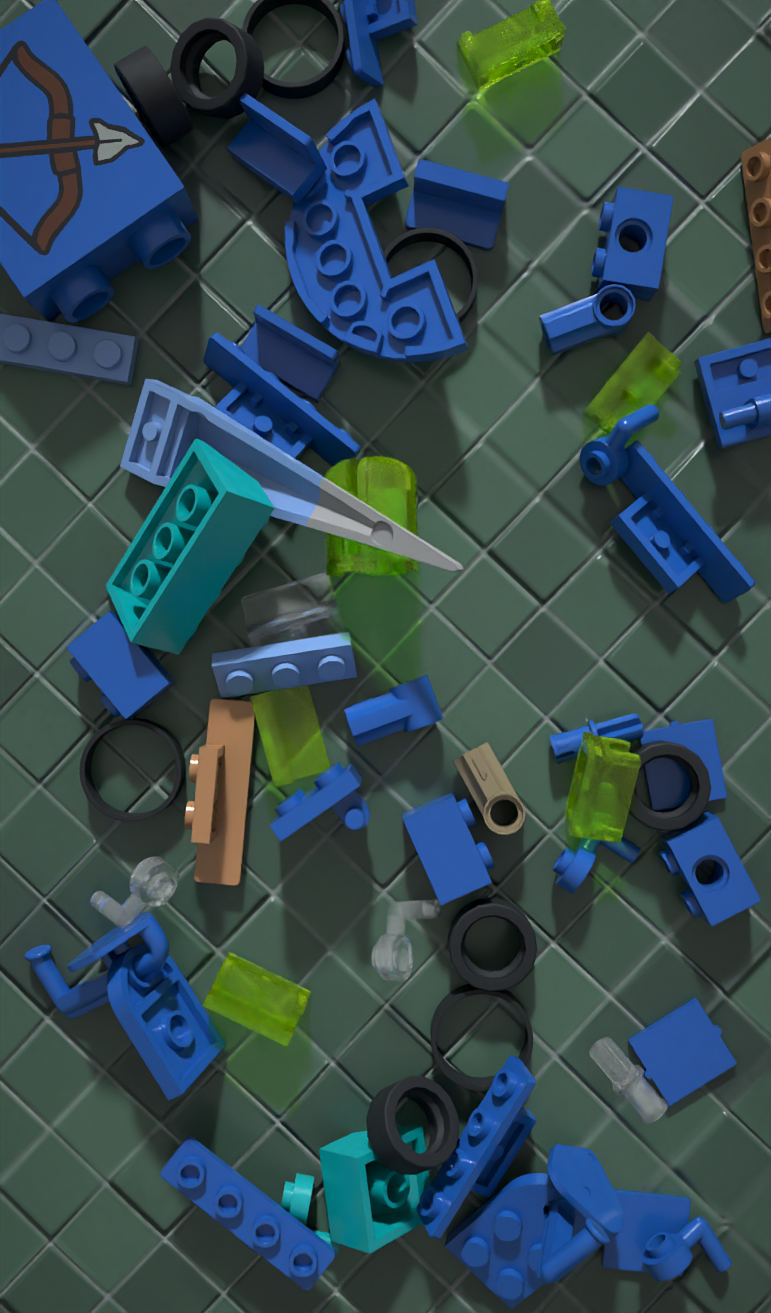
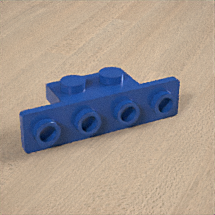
(367, 24)
(272, 409)
(672, 534)
(483, 1149)
(248, 1213)

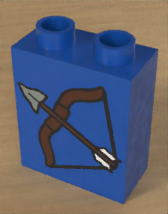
(76, 173)

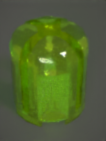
(391, 490)

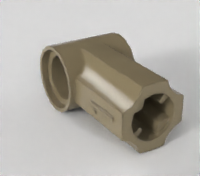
(489, 784)

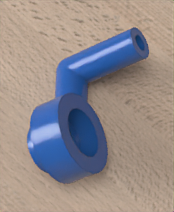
(606, 457)
(575, 864)
(671, 1254)

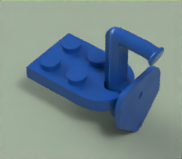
(146, 997)
(522, 1243)

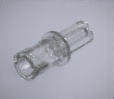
(628, 1080)

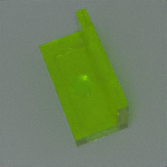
(290, 734)

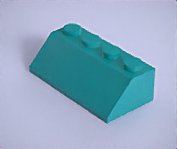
(187, 549)

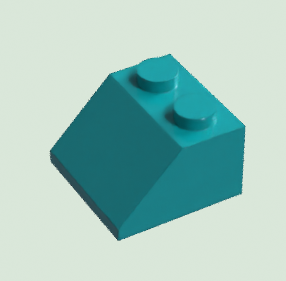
(364, 1197)

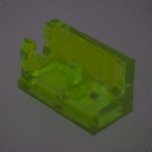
(512, 44)
(635, 384)
(601, 788)
(257, 999)

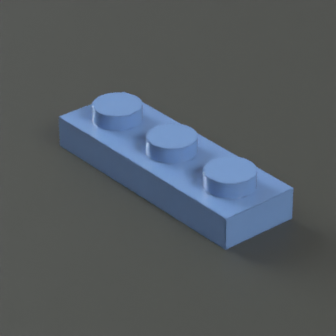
(67, 349)
(284, 665)

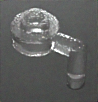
(150, 885)
(393, 952)

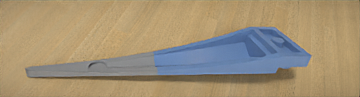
(170, 422)

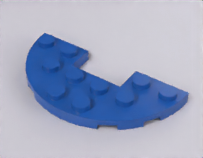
(341, 262)

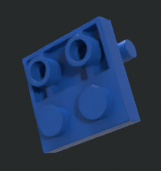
(737, 392)
(333, 789)

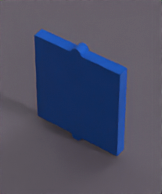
(667, 779)
(682, 1051)
(643, 1218)

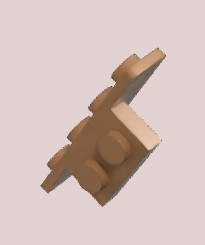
(757, 183)
(221, 792)

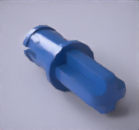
(567, 744)

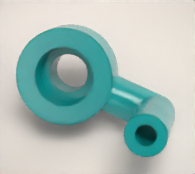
(297, 1201)

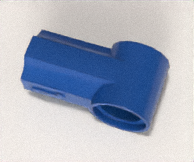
(583, 320)
(403, 708)

